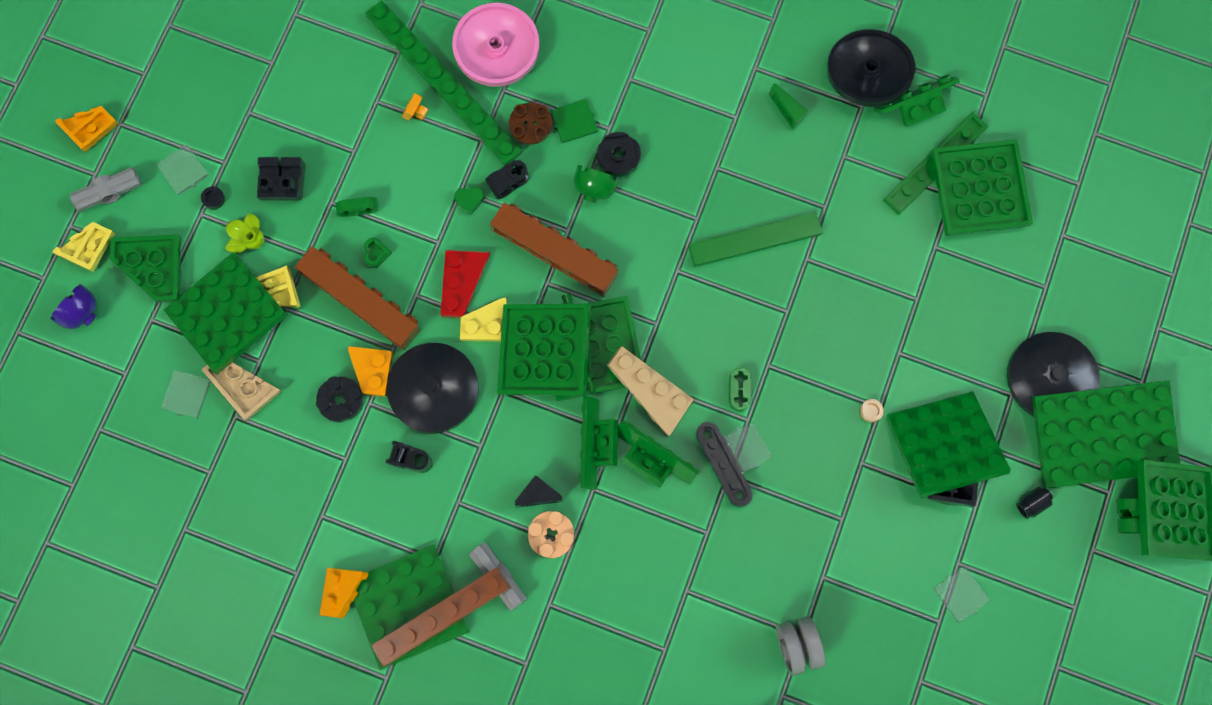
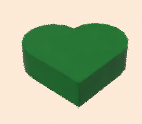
(469, 198)
(376, 252)

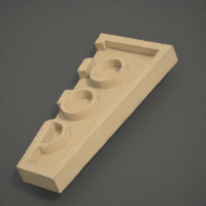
(650, 389)

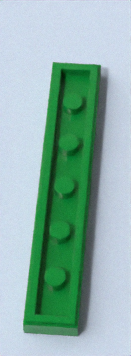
(924, 174)
(755, 239)

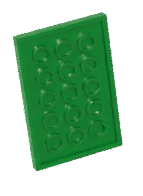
(1104, 432)

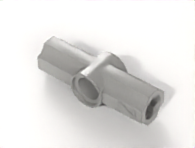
(105, 189)
(486, 562)

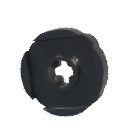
(624, 143)
(341, 412)

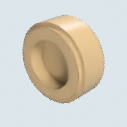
(871, 410)

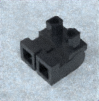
(281, 178)

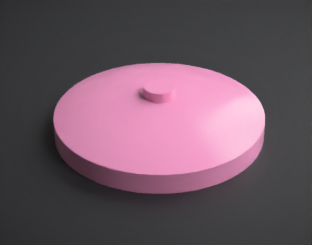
(496, 44)

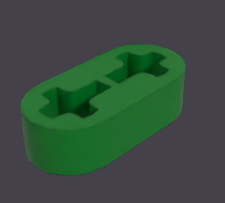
(356, 206)
(746, 389)

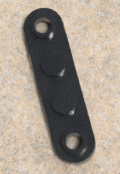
(723, 464)

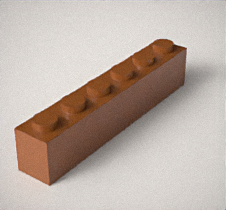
(554, 249)
(358, 298)
(441, 617)

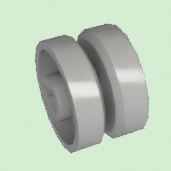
(800, 645)

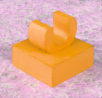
(414, 108)

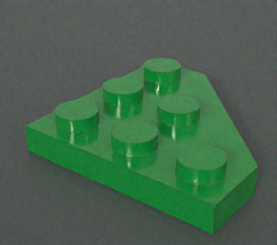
(150, 263)

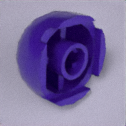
(76, 309)

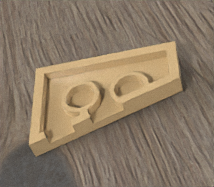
(242, 389)

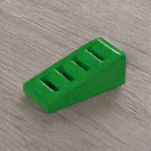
(788, 106)

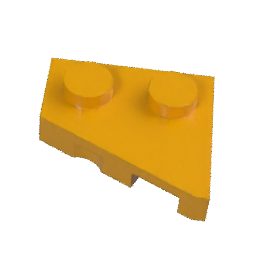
(340, 591)

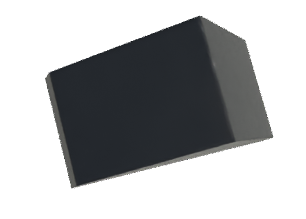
(537, 493)
(958, 497)

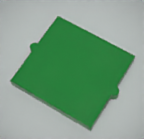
(574, 121)

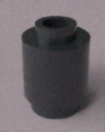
(1034, 502)

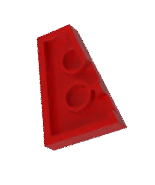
(460, 279)

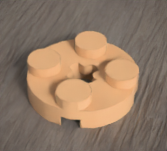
(550, 548)

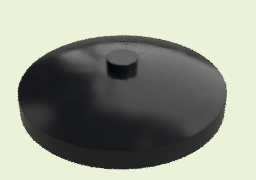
(871, 68)
(1050, 366)
(432, 388)

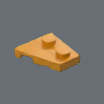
(88, 126)
(372, 369)

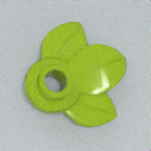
(241, 234)

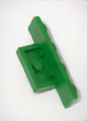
(921, 103)
(598, 443)
(651, 458)

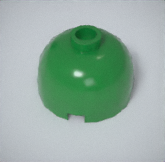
(594, 184)

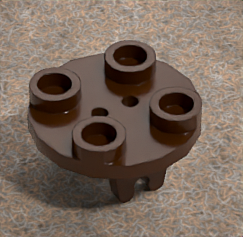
(530, 113)

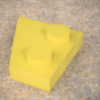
(87, 246)
(281, 287)
(483, 323)

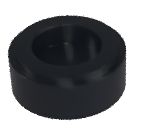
(213, 198)

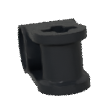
(506, 180)
(404, 457)

